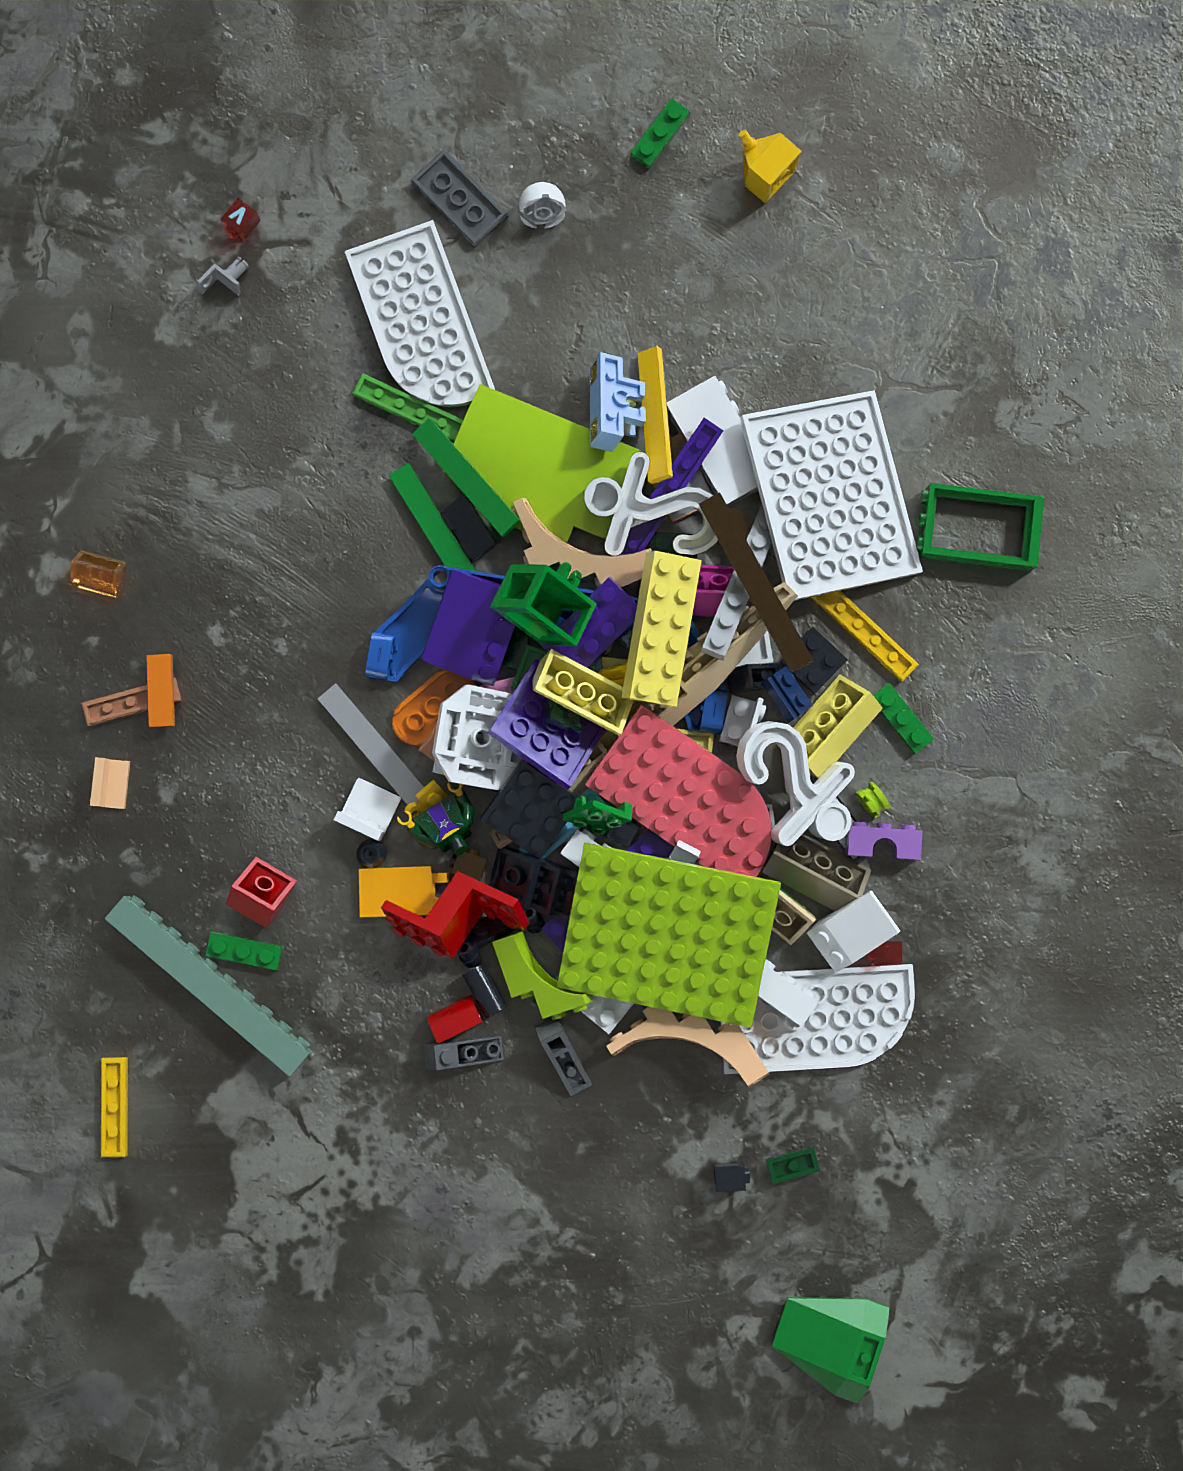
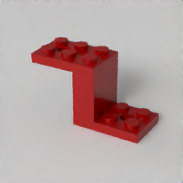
(455, 915)

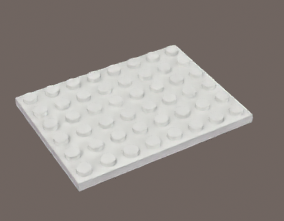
(831, 494)

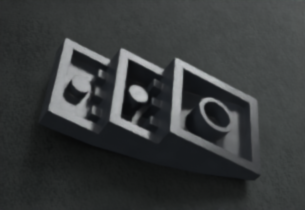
(535, 882)

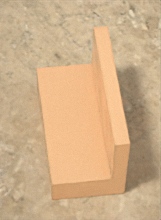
(110, 783)

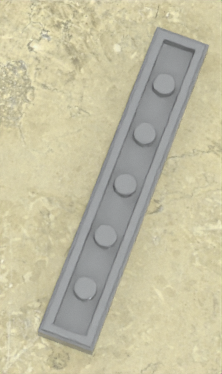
(371, 743)

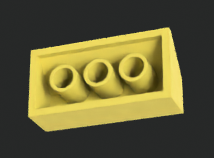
(582, 691)
(835, 722)

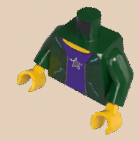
(445, 823)

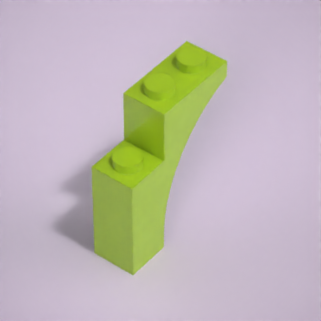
(528, 978)

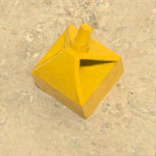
(768, 163)

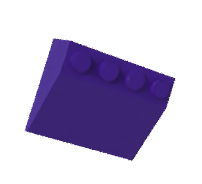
(466, 631)

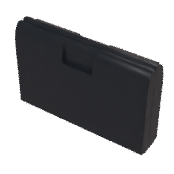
(470, 528)

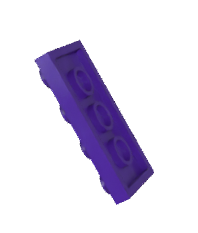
(610, 618)

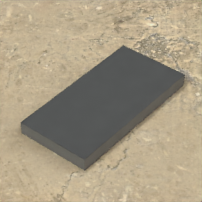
(459, 198)

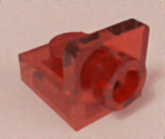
(886, 954)

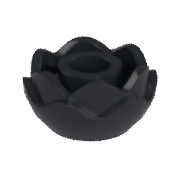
(378, 850)

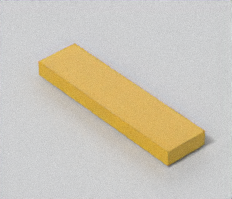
(114, 1107)

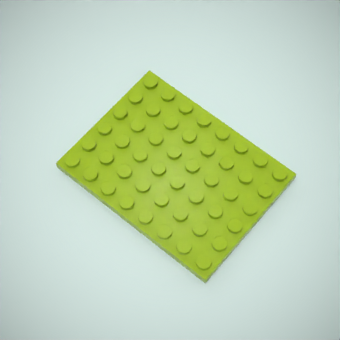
(668, 934)

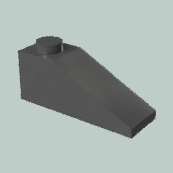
(563, 1056)

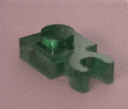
(563, 717)

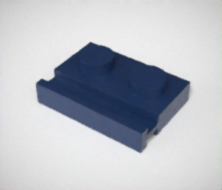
(787, 694)

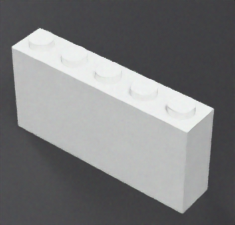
(728, 463)

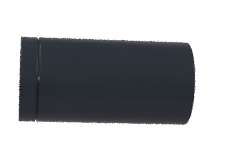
(484, 990)

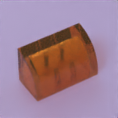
(97, 573)

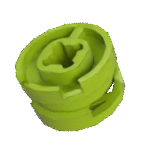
(873, 800)

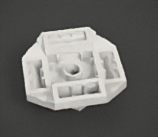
(455, 741)

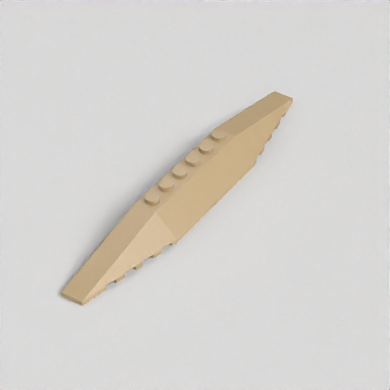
(699, 679)

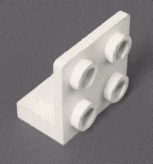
(740, 717)
(369, 809)

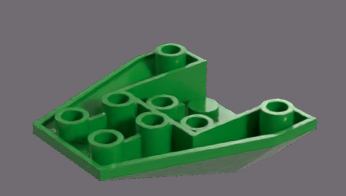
(834, 1341)

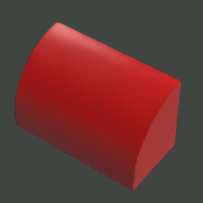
(454, 1018)

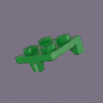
(598, 816)

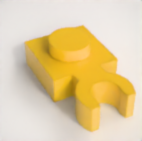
(427, 797)

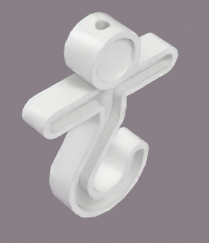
(632, 508)
(809, 802)

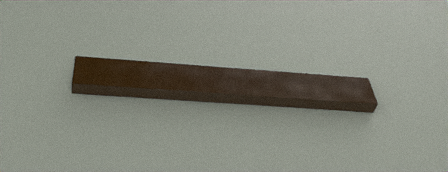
(756, 582)

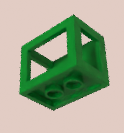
(536, 597)

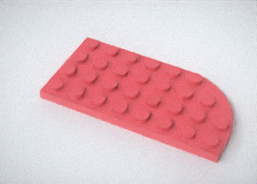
(685, 794)

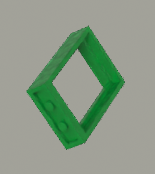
(1031, 533)

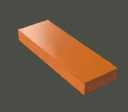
(160, 690)

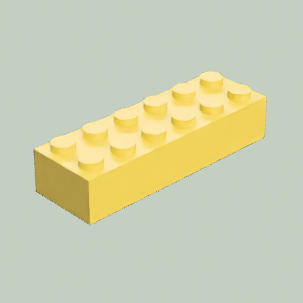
(661, 629)

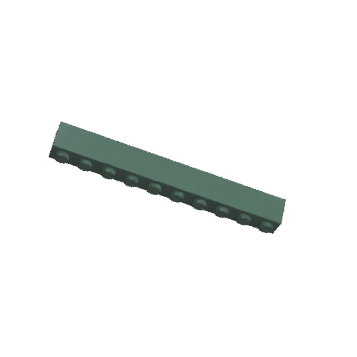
(209, 985)

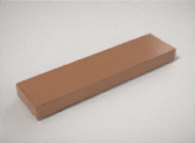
(120, 705)

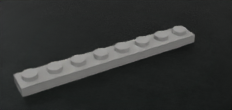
(736, 596)

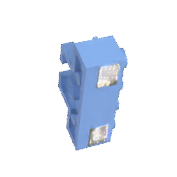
(613, 403)

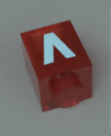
(240, 220)

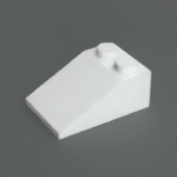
(853, 931)

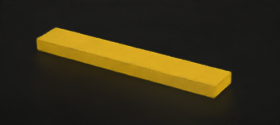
(656, 419)
(867, 633)

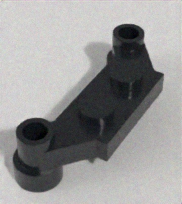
(489, 930)

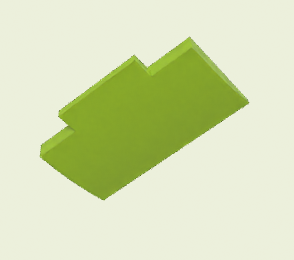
(539, 459)

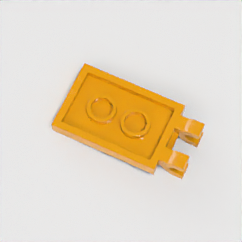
(404, 886)

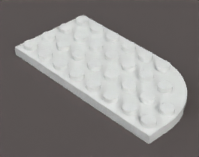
(419, 316)
(854, 1022)

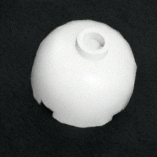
(542, 205)

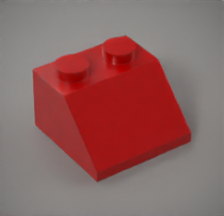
(260, 892)

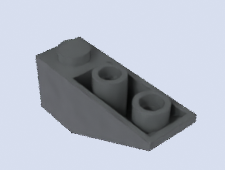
(462, 1052)

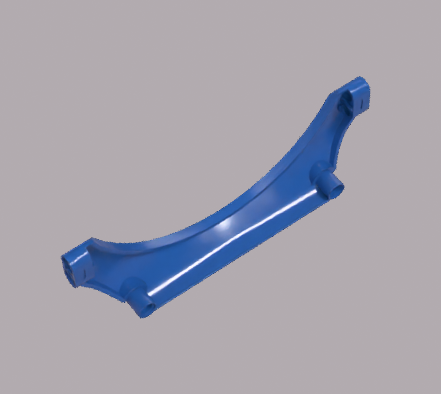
(404, 636)

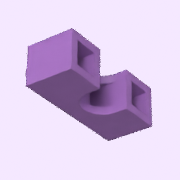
(904, 841)

